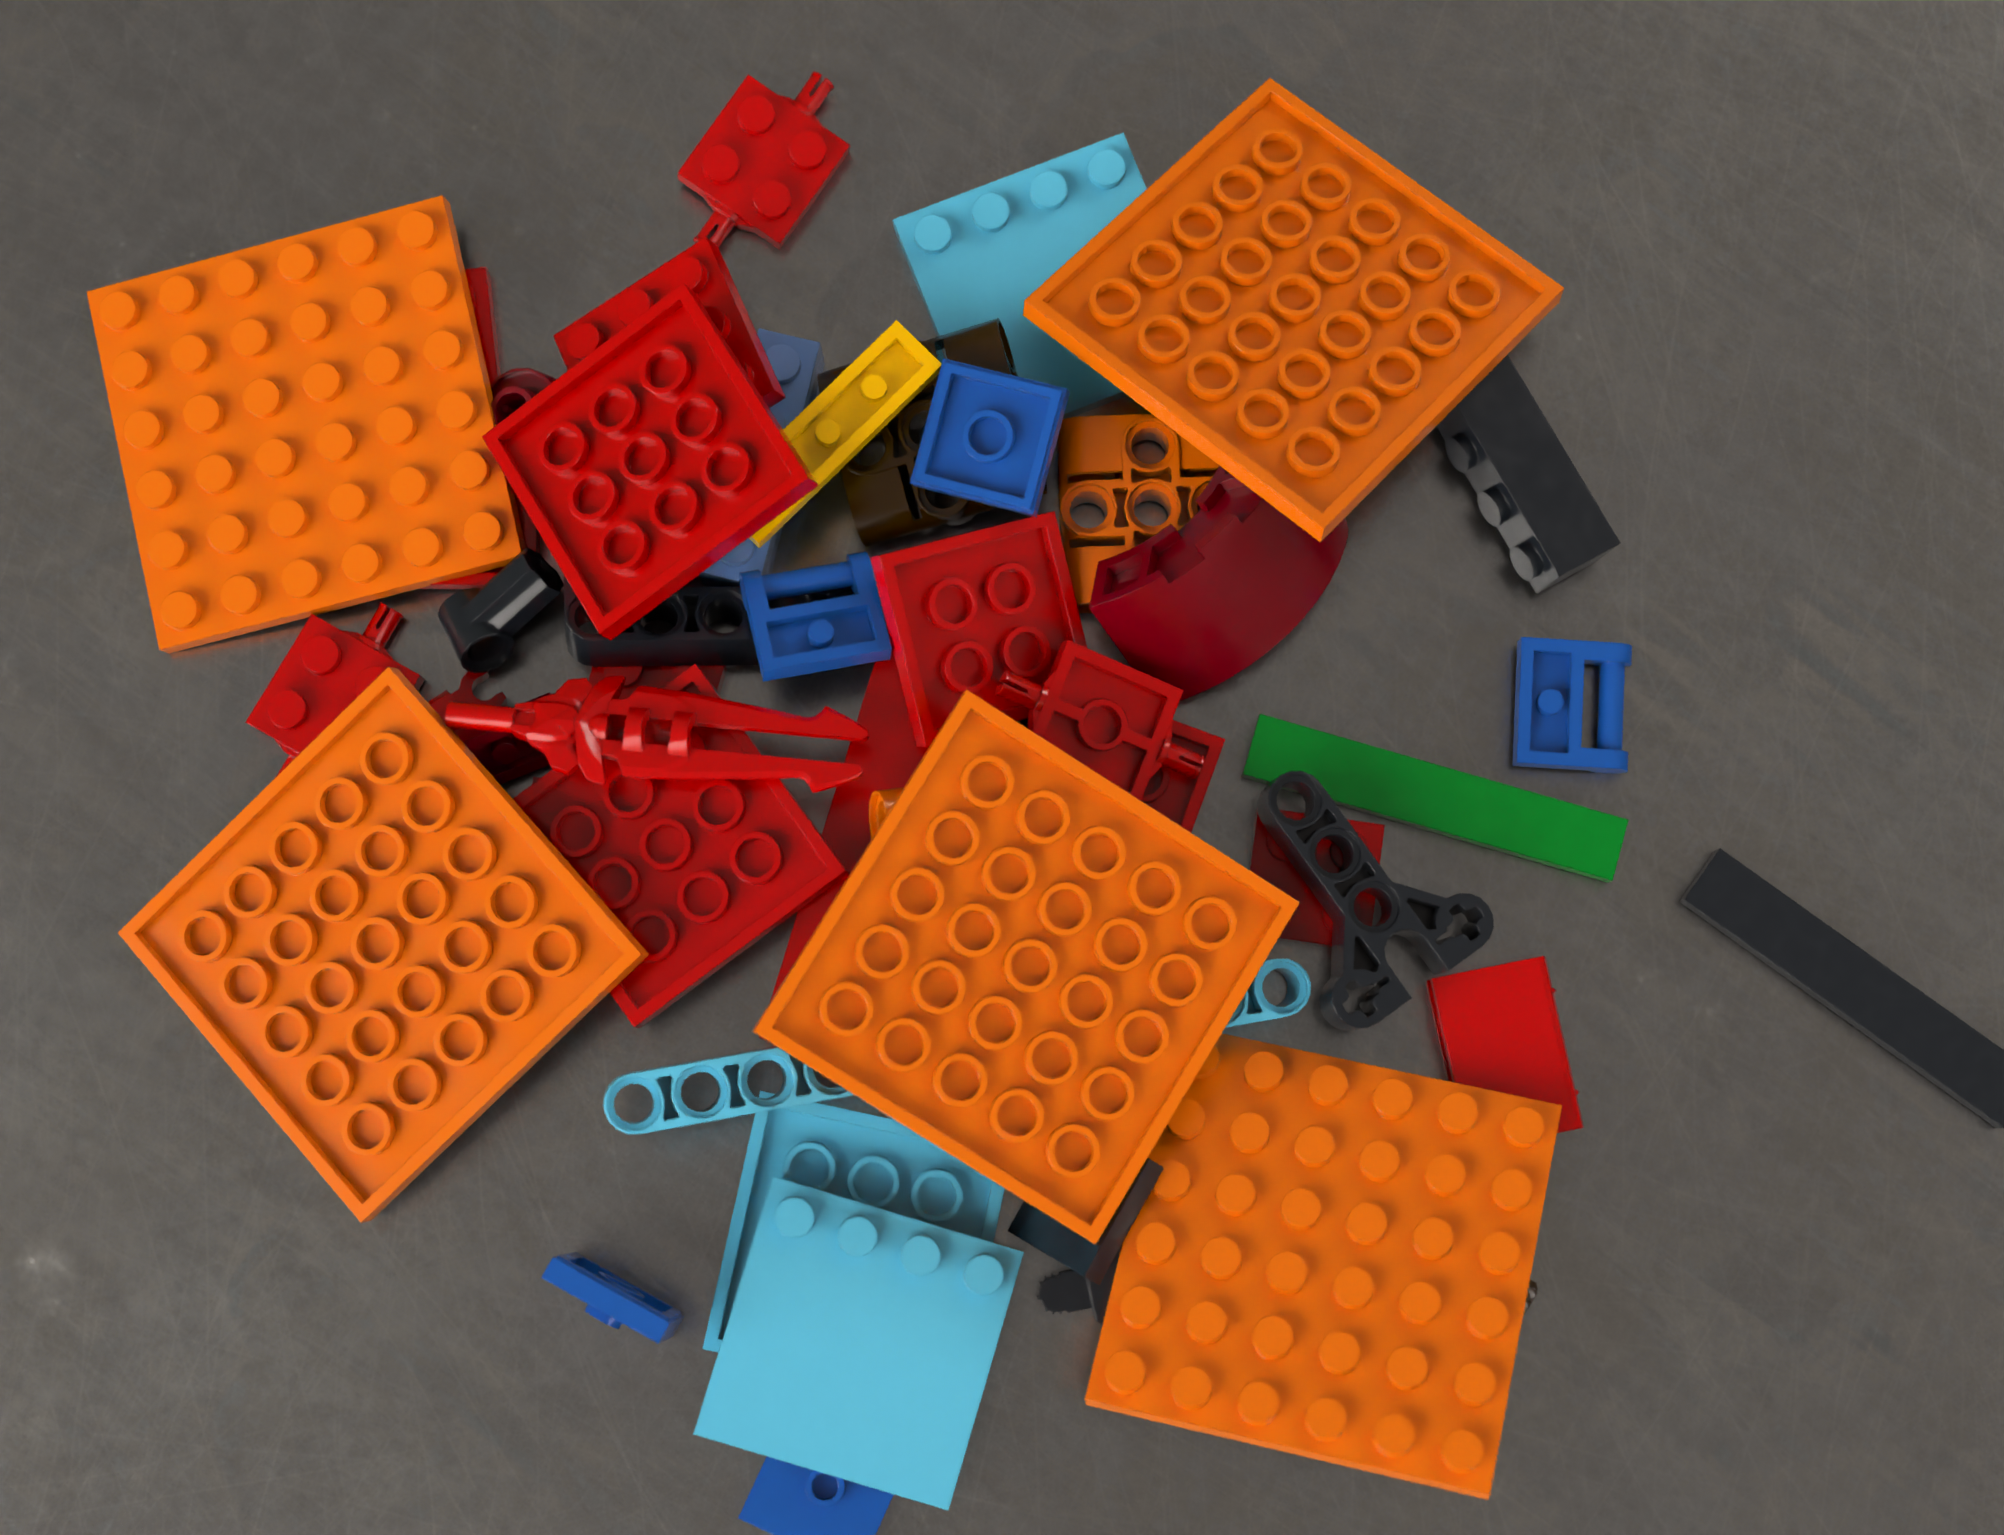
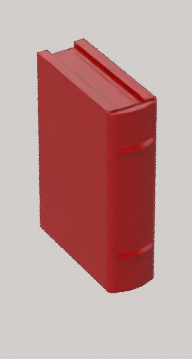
(1505, 1034)

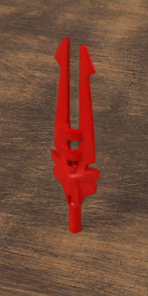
(590, 724)

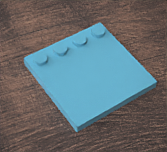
(1004, 239)
(855, 1159)
(859, 1343)

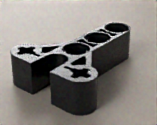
(1357, 948)

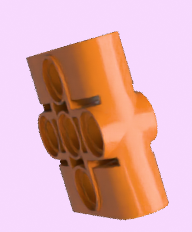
(1102, 470)

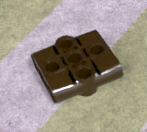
(881, 493)

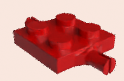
(764, 161)
(323, 677)
(1105, 716)

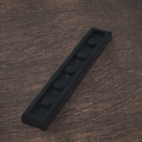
(1851, 983)

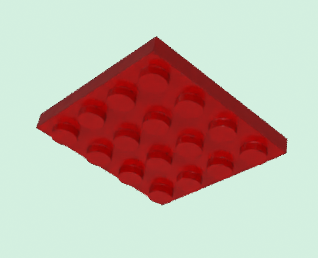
(648, 461)
(685, 861)

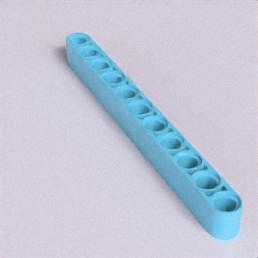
(802, 1087)

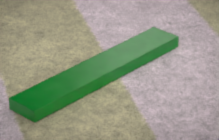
(1440, 799)

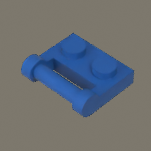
(816, 633)
(1552, 704)

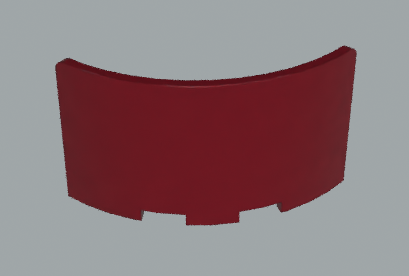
(1216, 591)

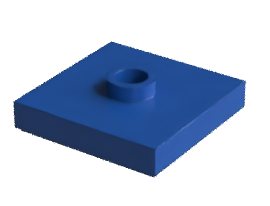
(989, 437)
(612, 1297)
(808, 1502)

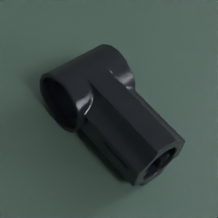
(486, 618)

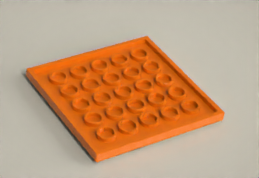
(1293, 306)
(305, 425)
(381, 944)
(1027, 967)
(1332, 1264)

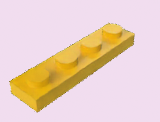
(855, 410)

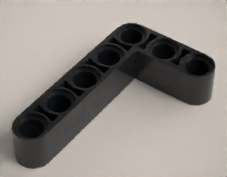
(689, 641)

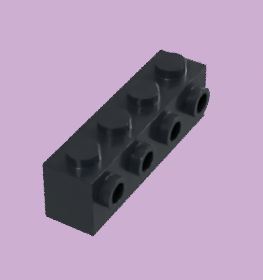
(1525, 480)

